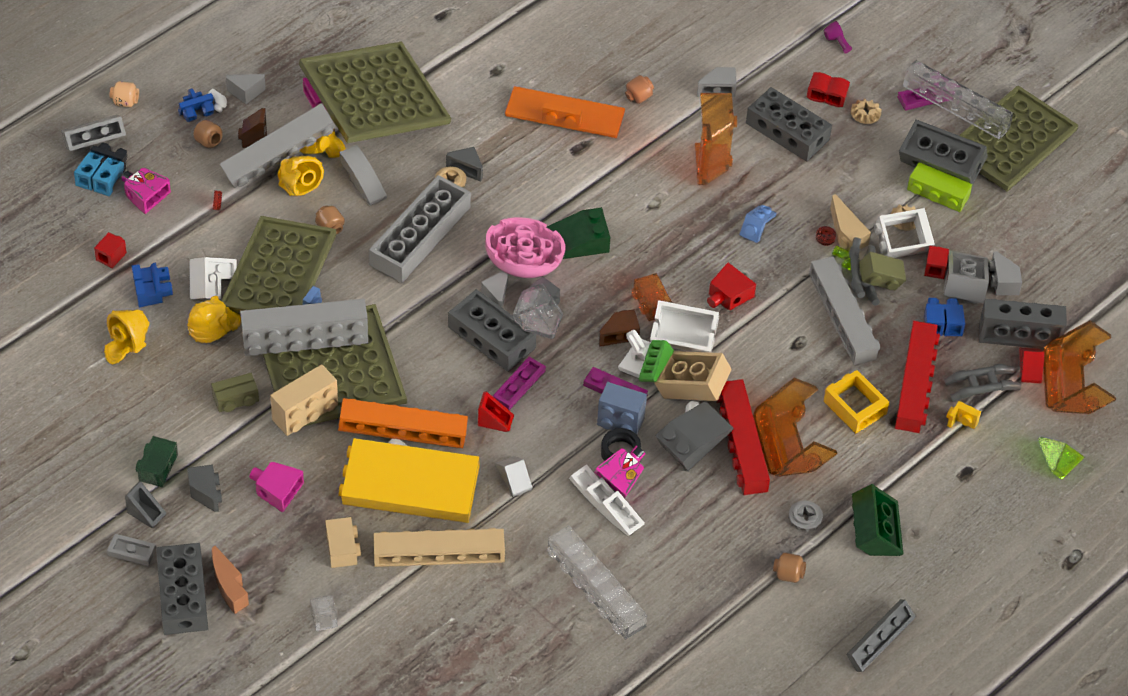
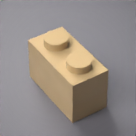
(341, 542)

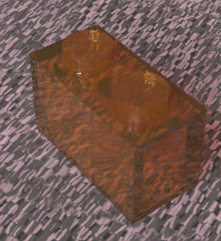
(648, 292)

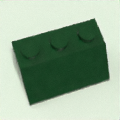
(877, 522)

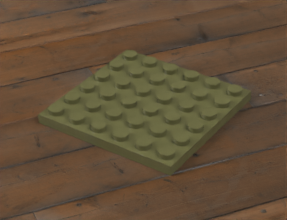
(374, 92)
(361, 371)

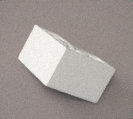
(207, 276)

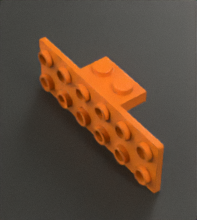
(565, 112)

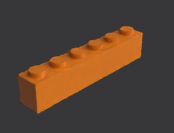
(403, 423)

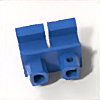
(148, 285)
(947, 316)

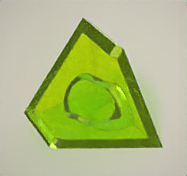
(1059, 456)

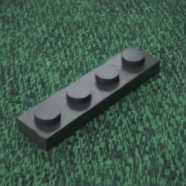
(881, 635)

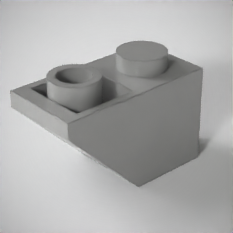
(1005, 275)

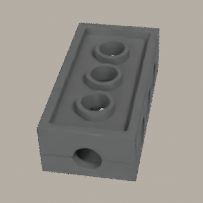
(788, 124)
(943, 151)
(1038, 324)
(491, 330)
(182, 588)

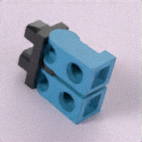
(101, 169)

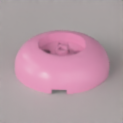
(524, 247)

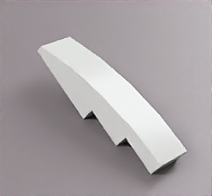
(607, 501)

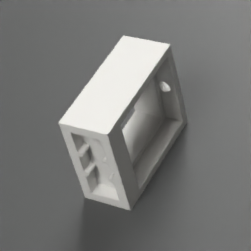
(922, 227)

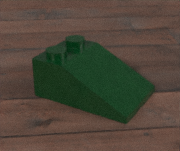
(584, 233)

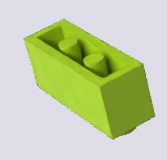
(939, 187)

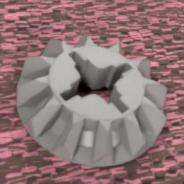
(811, 509)

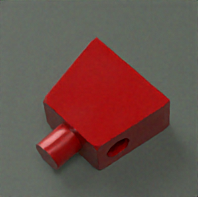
(730, 288)

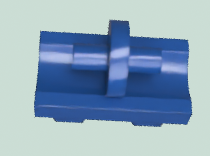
(195, 102)

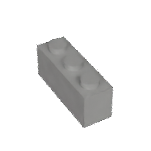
(93, 132)

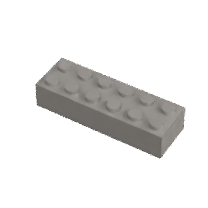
(419, 228)
(304, 327)

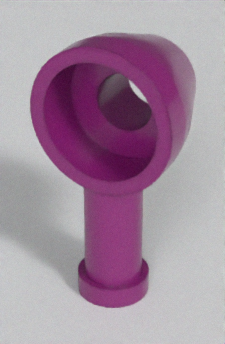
(834, 32)

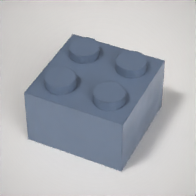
(621, 408)

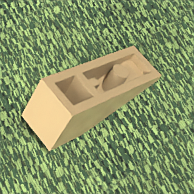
(847, 225)

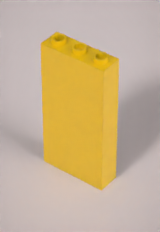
(409, 480)

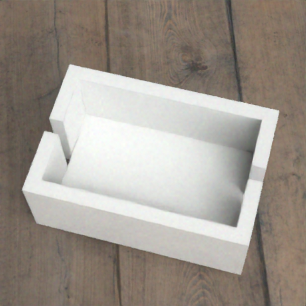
(685, 327)

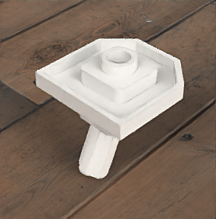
(635, 357)

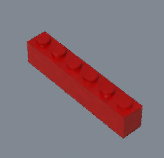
(916, 377)
(744, 439)

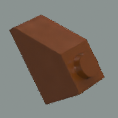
(253, 128)
(617, 327)

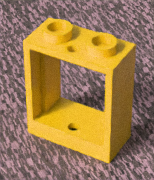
(867, 416)

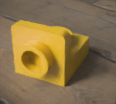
(964, 414)

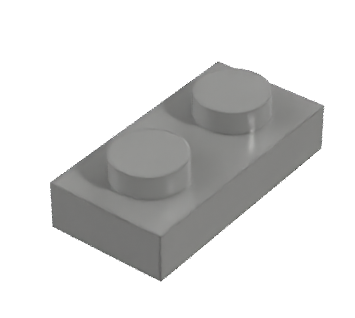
(131, 549)

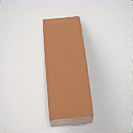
(229, 581)

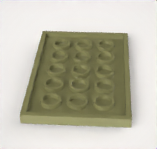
(1032, 136)
(278, 265)

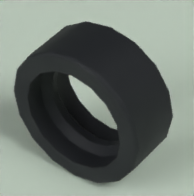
(618, 435)

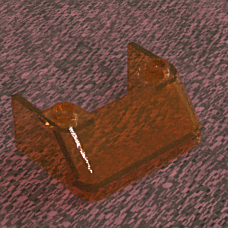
(714, 149)
(1065, 371)
(779, 434)

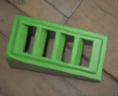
(658, 354)

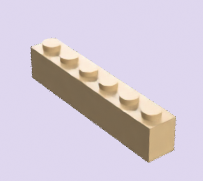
(439, 547)

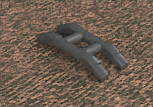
(856, 282)
(974, 387)

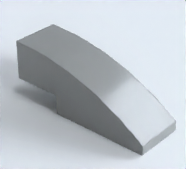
(362, 175)

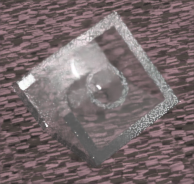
(538, 312)

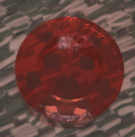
(217, 200)
(825, 235)

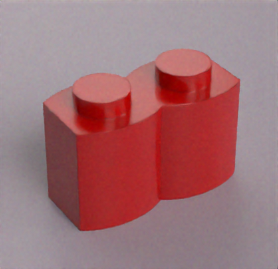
(828, 89)

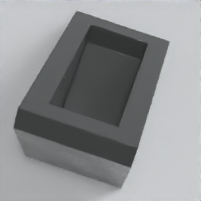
(467, 161)
(143, 505)

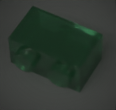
(157, 461)

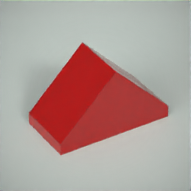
(1031, 364)
(493, 414)

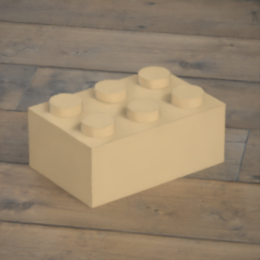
(693, 376)
(304, 400)

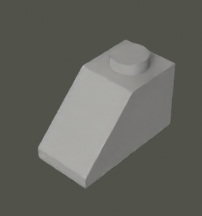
(718, 81)

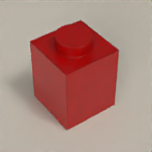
(110, 250)
(936, 262)

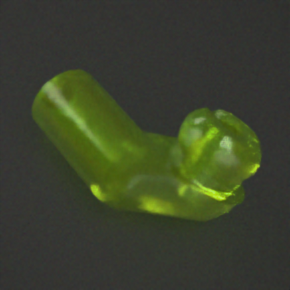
(843, 254)

